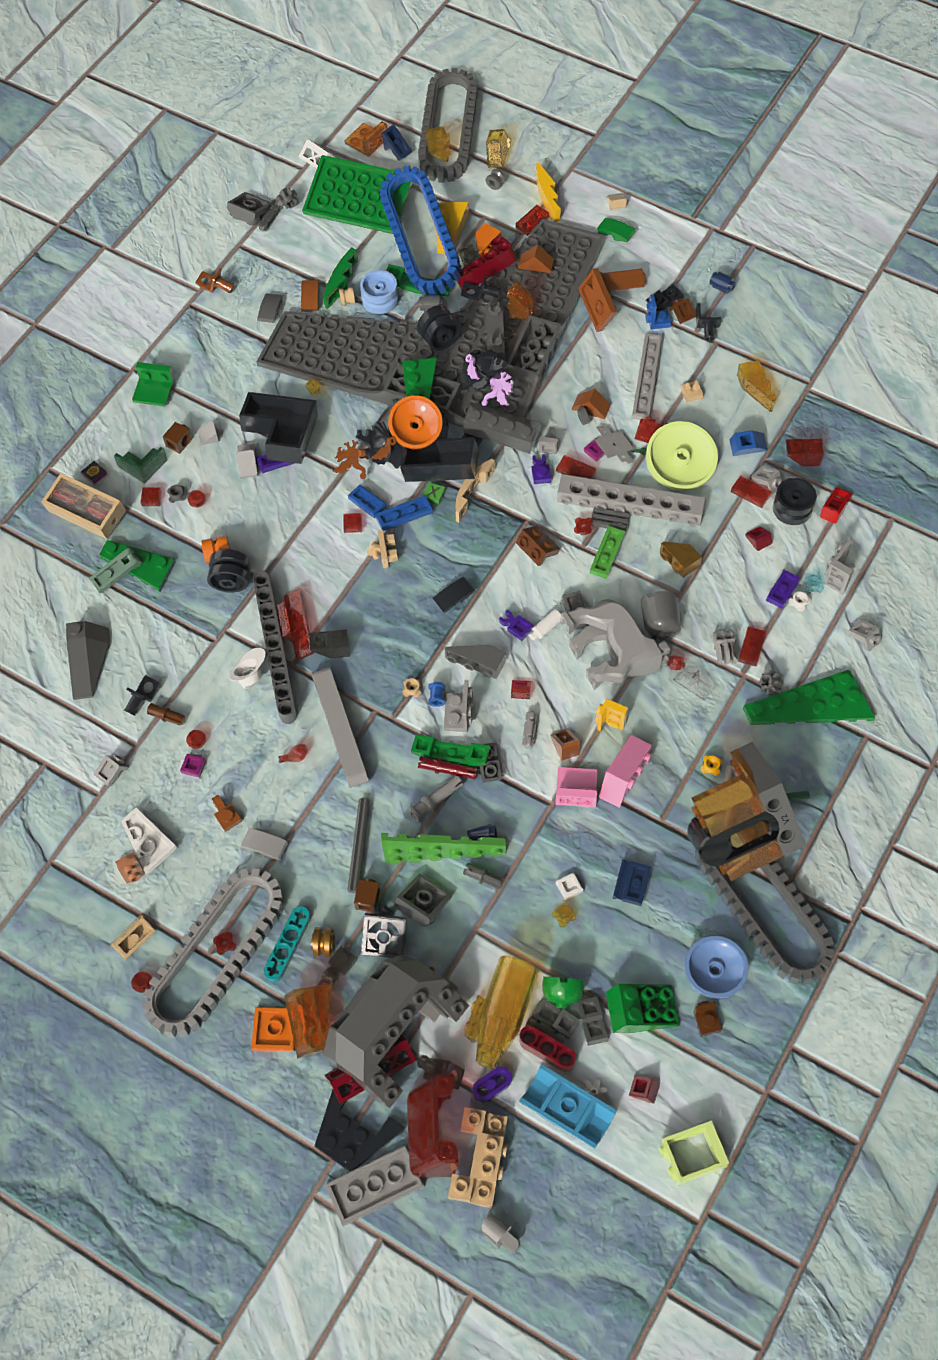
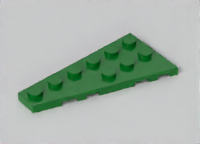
(816, 702)

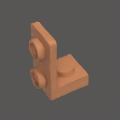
(130, 868)

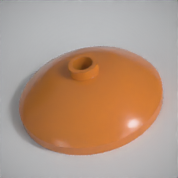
(419, 411)

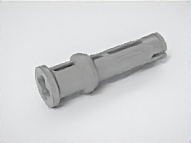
(428, 803)

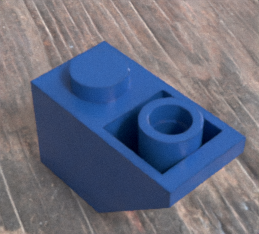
(747, 443)

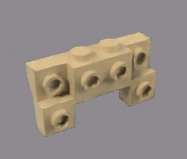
(486, 1167)

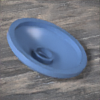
(718, 954)

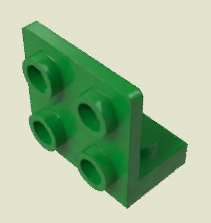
(153, 384)

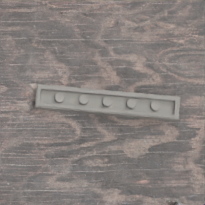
(647, 376)

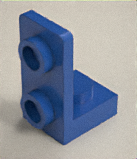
(655, 318)

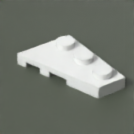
(147, 840)

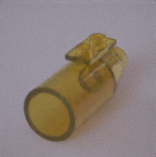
(500, 1015)

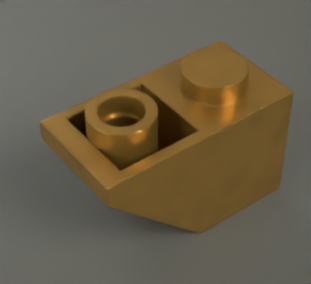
(681, 557)

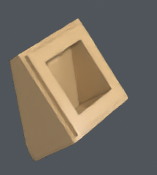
(616, 201)

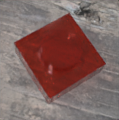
(150, 496)
(352, 522)

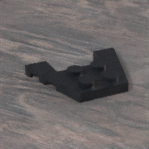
(347, 1140)

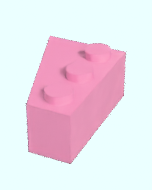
(624, 770)

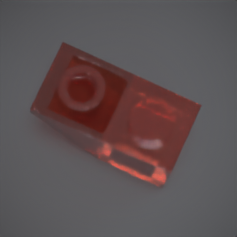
(805, 451)

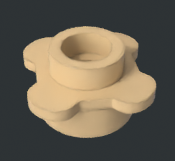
(408, 683)

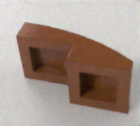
(309, 295)

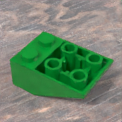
(641, 1007)

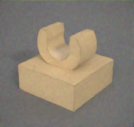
(692, 391)

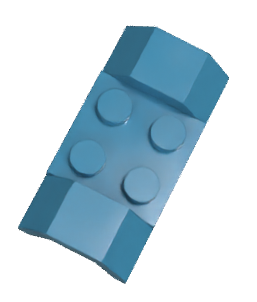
(568, 1107)

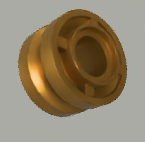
(322, 942)

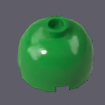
(562, 990)

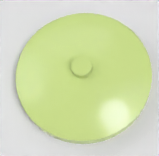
(681, 456)

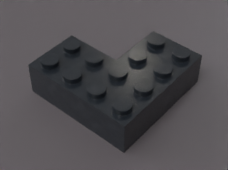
(284, 419)
(442, 459)

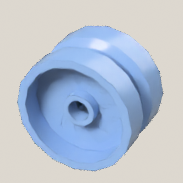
(379, 292)

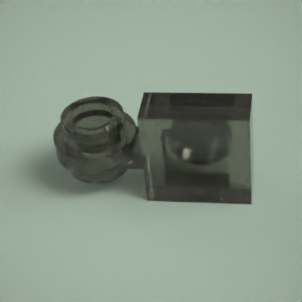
(341, 962)

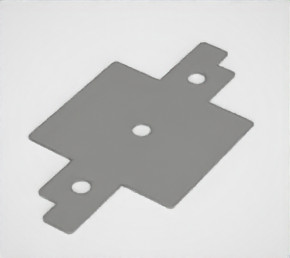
(621, 447)

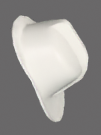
(248, 668)

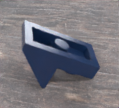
(394, 140)

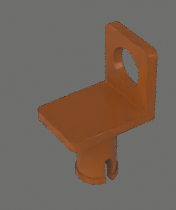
(216, 281)

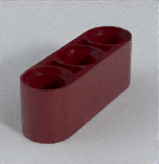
(542, 1039)

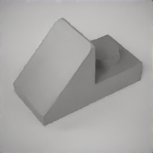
(247, 460)

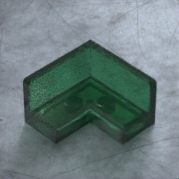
(142, 468)

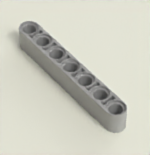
(339, 727)

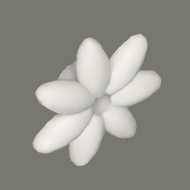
(598, 1091)

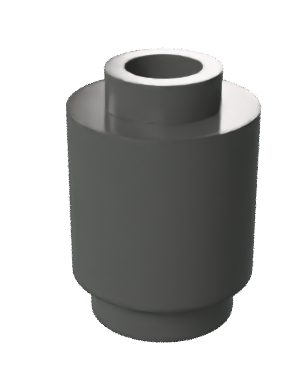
(429, 301)

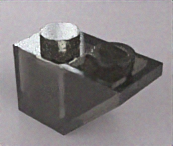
(330, 643)

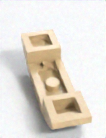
(483, 474)

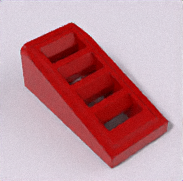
(835, 506)

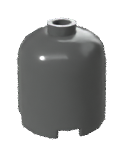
(661, 614)

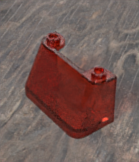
(426, 1153)

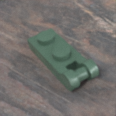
(115, 570)

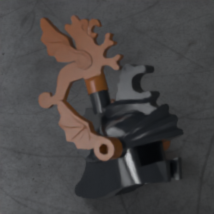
(380, 449)

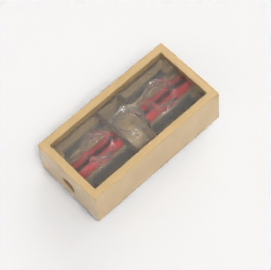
(84, 506)

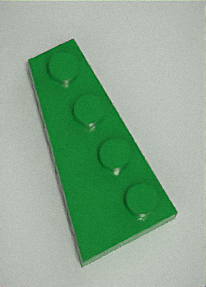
(419, 376)
(153, 569)

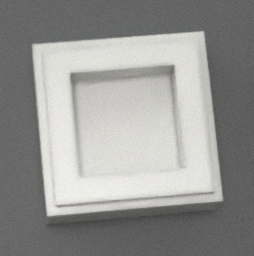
(569, 886)

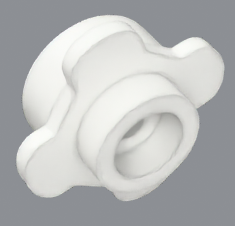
(798, 595)

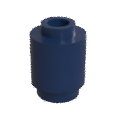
(722, 282)

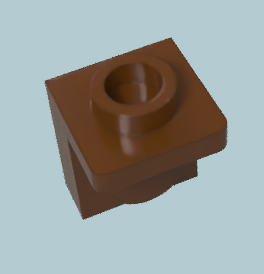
(683, 310)
(707, 1018)

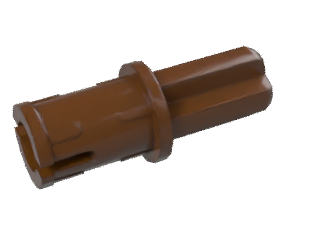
(165, 714)

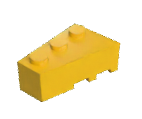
(455, 217)

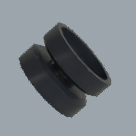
(438, 327)
(794, 501)
(228, 571)

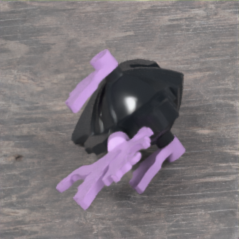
(485, 371)

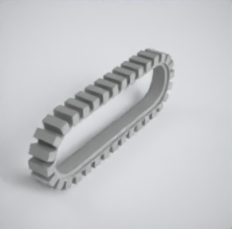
(152, 997)

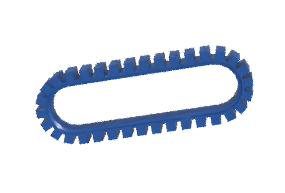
(454, 266)

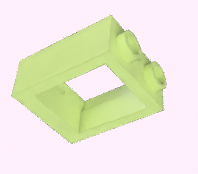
(714, 1145)

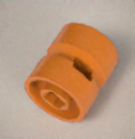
(210, 546)

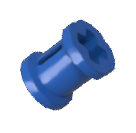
(436, 694)

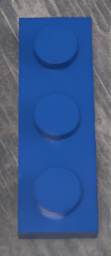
(403, 513)

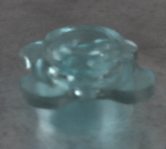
(813, 579)

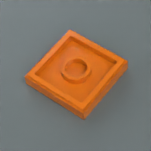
(272, 1030)

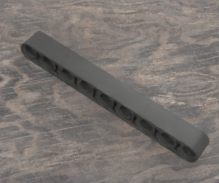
(274, 653)

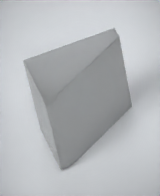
(208, 433)

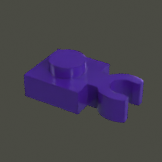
(540, 471)
(517, 626)

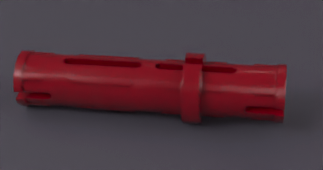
(447, 768)

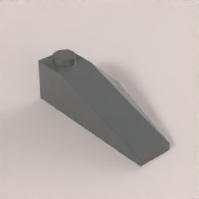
(86, 654)

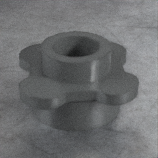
(176, 489)

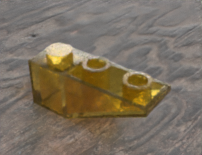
(753, 381)

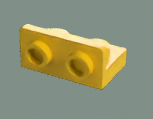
(611, 713)

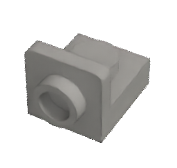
(769, 477)
(866, 633)
(110, 769)

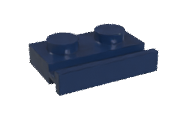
(632, 882)

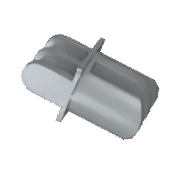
(724, 645)
(499, 1234)

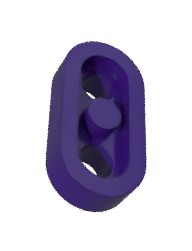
(491, 1084)

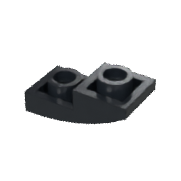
(665, 298)
(454, 593)

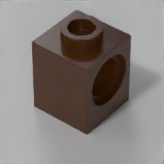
(177, 437)
(367, 895)

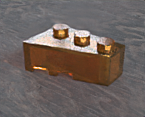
(309, 1018)

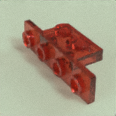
(294, 623)

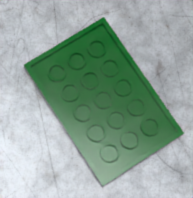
(351, 194)

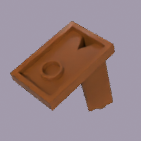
(596, 295)

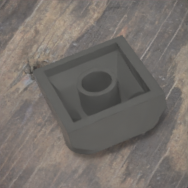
(248, 208)
(422, 900)

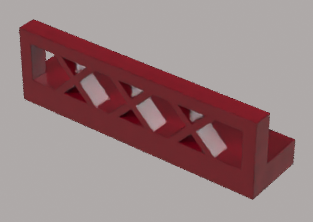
(337, 1077)

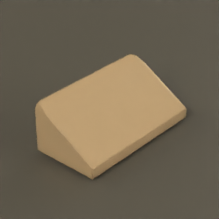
(133, 937)

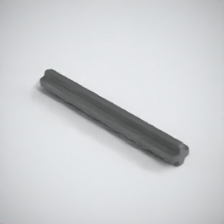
(358, 845)

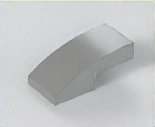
(264, 843)

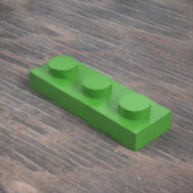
(607, 552)

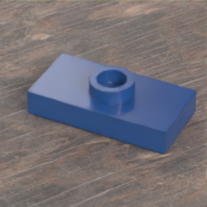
(366, 501)

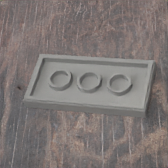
(373, 1186)

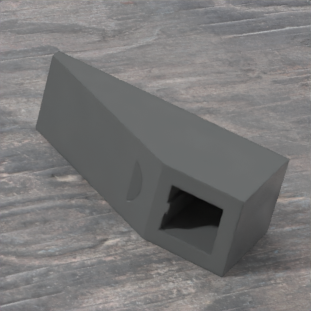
(480, 658)

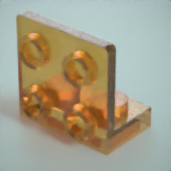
(366, 138)

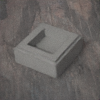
(548, 445)

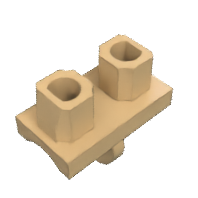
(386, 555)

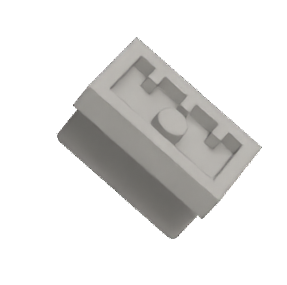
(837, 573)
(458, 710)

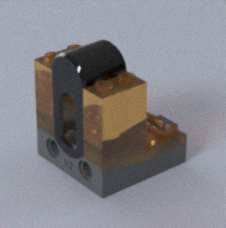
(744, 818)

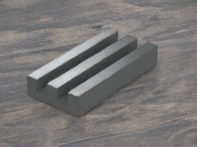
(609, 516)

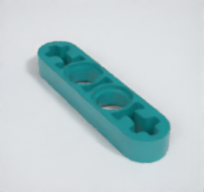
(284, 942)

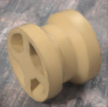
(346, 296)

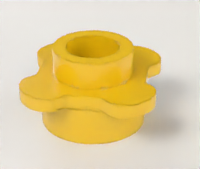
(711, 760)

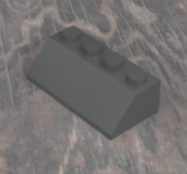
(501, 427)

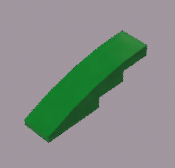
(339, 277)

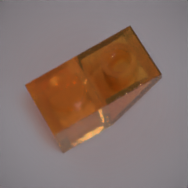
(520, 302)

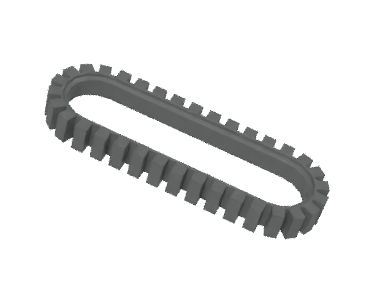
(436, 83)
(824, 945)

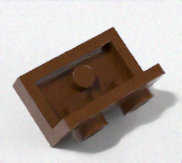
(537, 544)

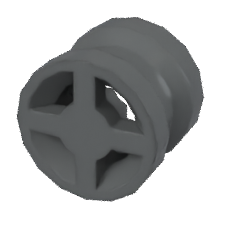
(495, 179)

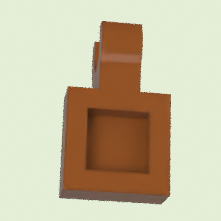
(226, 815)

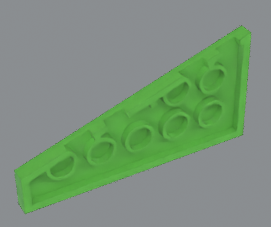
(438, 847)

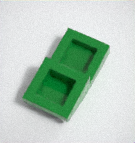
(619, 230)

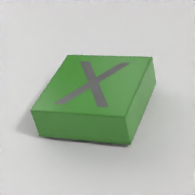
(434, 492)

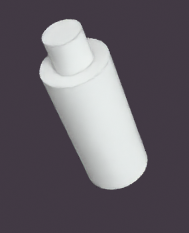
(545, 625)

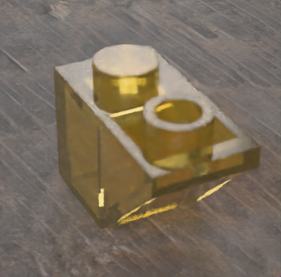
(437, 143)
(497, 148)

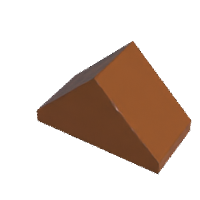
(536, 260)
(593, 402)
(566, 744)

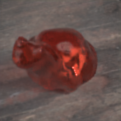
(296, 754)

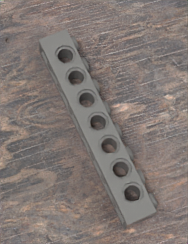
(638, 495)

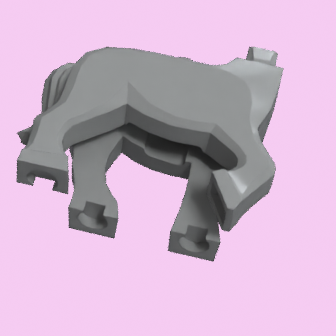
(629, 649)

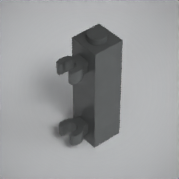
(495, 329)

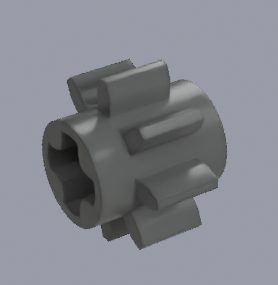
(287, 198)
(771, 682)

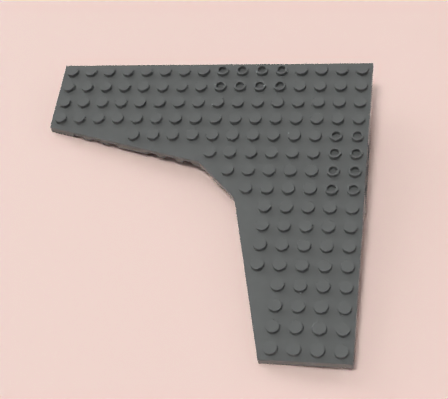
(368, 354)

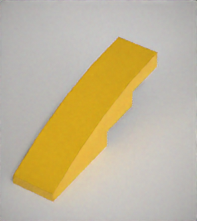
(547, 193)

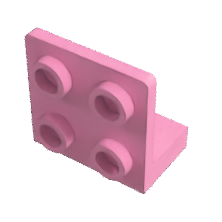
(576, 787)

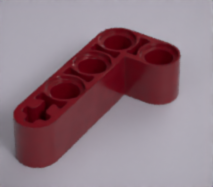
(490, 263)

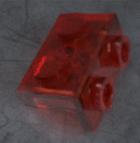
(647, 429)

